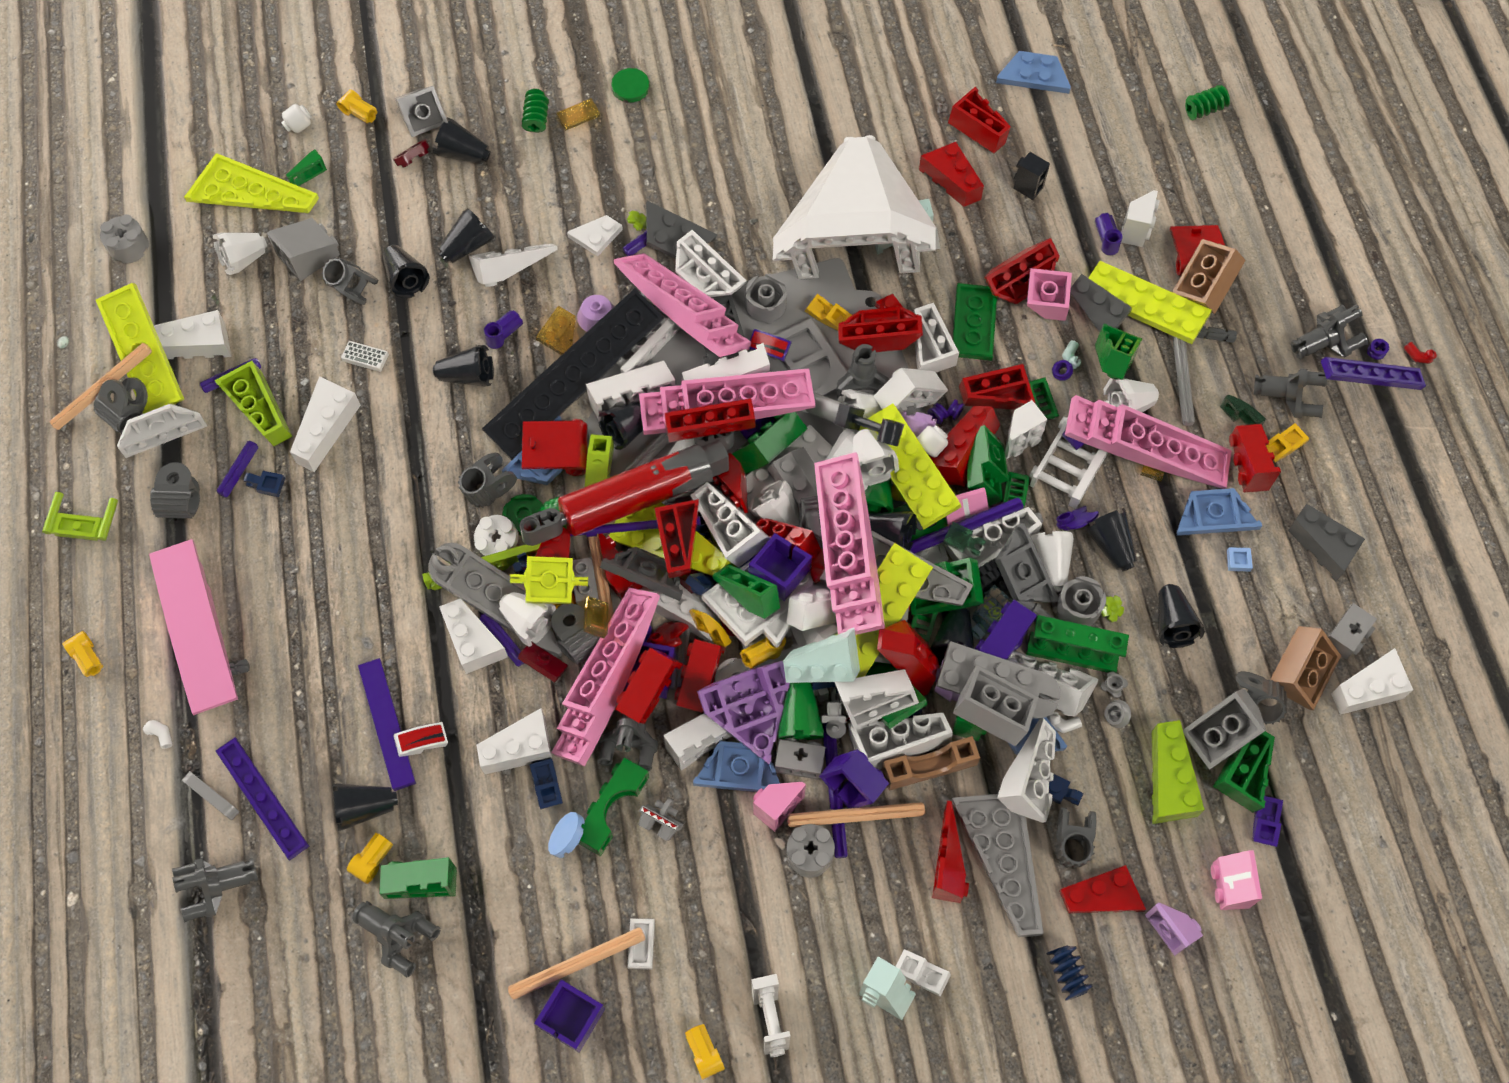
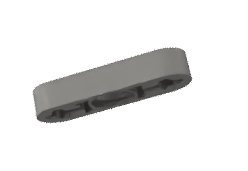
(210, 795)

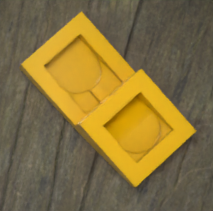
(826, 312)
(1287, 442)
(711, 626)

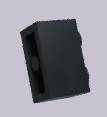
(1031, 175)

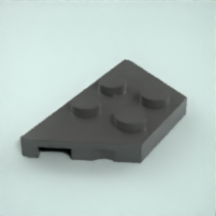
(667, 228)
(644, 569)
(1024, 570)

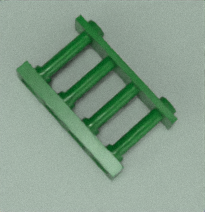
(1077, 644)

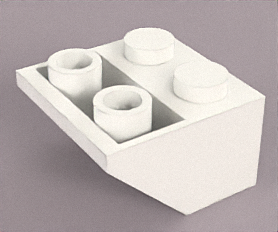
(1140, 219)
(1025, 429)

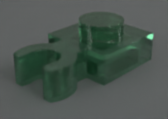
(960, 538)

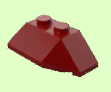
(1011, 277)
(881, 328)
(909, 651)

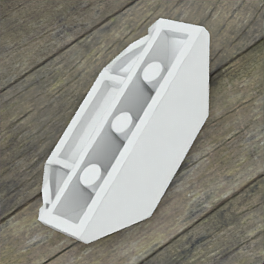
(705, 267)
(158, 428)
(679, 610)

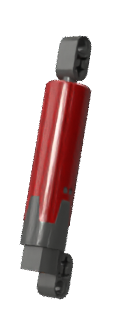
(631, 490)

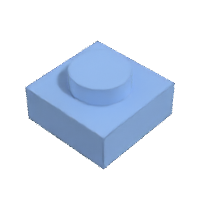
(1239, 559)

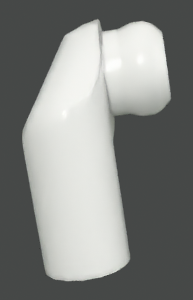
(1064, 725)
(160, 730)

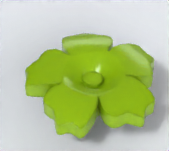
(637, 219)
(1113, 608)

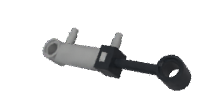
(853, 417)

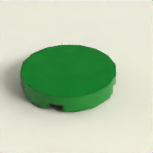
(630, 85)
(521, 507)

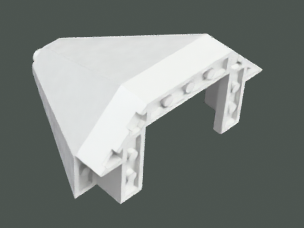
(856, 203)

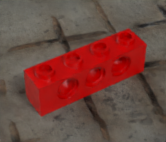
(710, 420)

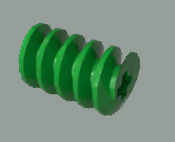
(1207, 102)
(535, 111)

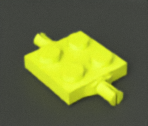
(549, 580)

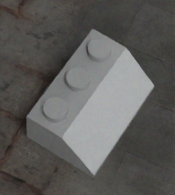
(798, 471)
(996, 706)
(1225, 728)

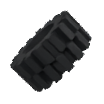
(989, 575)

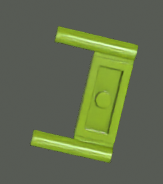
(77, 525)

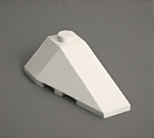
(496, 267)

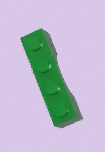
(627, 780)

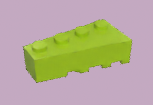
(253, 396)
(1173, 776)

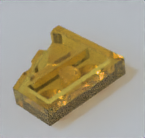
(558, 331)

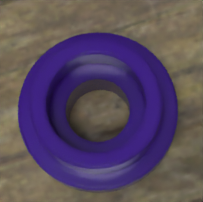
(1058, 366)

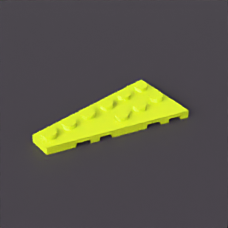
(240, 185)
(706, 557)

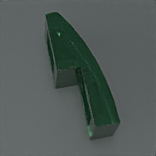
(1237, 408)

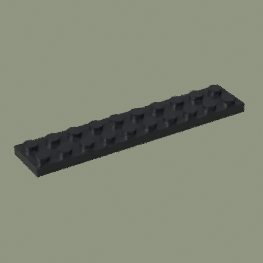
(581, 364)

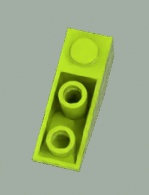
(599, 459)

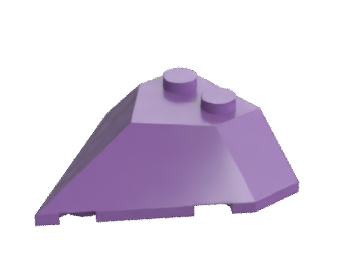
(749, 706)

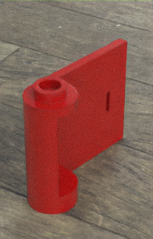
(1188, 239)
(556, 445)

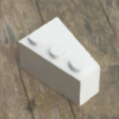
(911, 388)

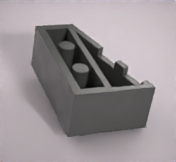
(1326, 539)

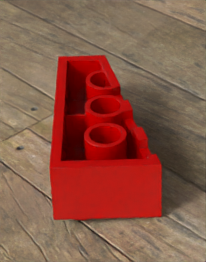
(954, 458)

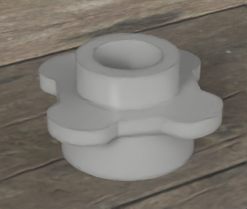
(1120, 683)

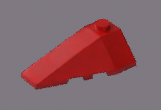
(950, 869)

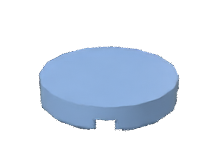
(566, 835)

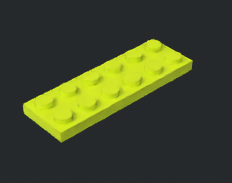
(1152, 303)
(129, 328)
(917, 476)
(899, 581)

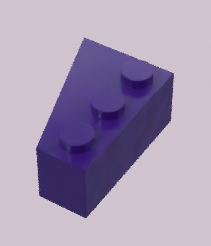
(1008, 631)

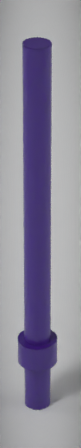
(623, 527)

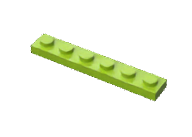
(500, 560)

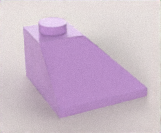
(1174, 927)

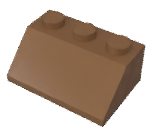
(1209, 274)
(1306, 666)

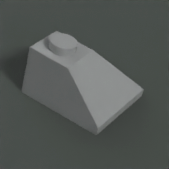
(421, 110)

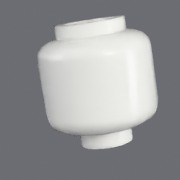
(296, 118)
(933, 440)

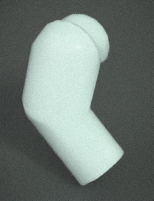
(1069, 354)

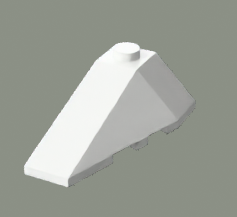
(1073, 685)
(1027, 780)

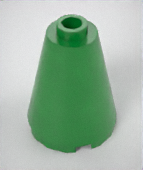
(879, 497)
(800, 714)

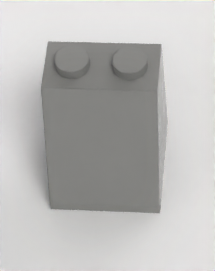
(303, 247)

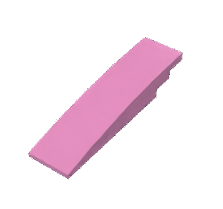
(684, 304)
(770, 394)
(1147, 441)
(848, 545)
(193, 627)
(604, 677)

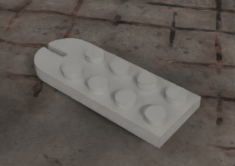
(472, 580)
(961, 661)

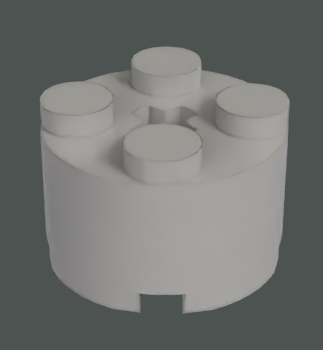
(124, 239)
(766, 298)
(1084, 590)
(797, 853)

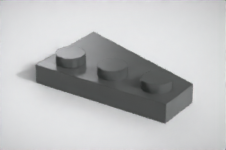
(1099, 303)

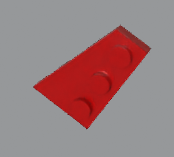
(1103, 893)

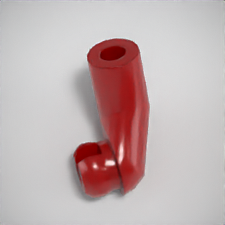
(1419, 356)

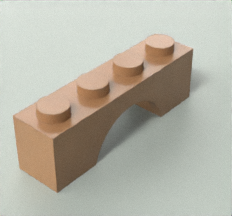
(949, 759)

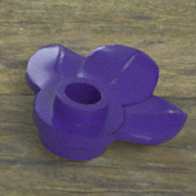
(1076, 519)

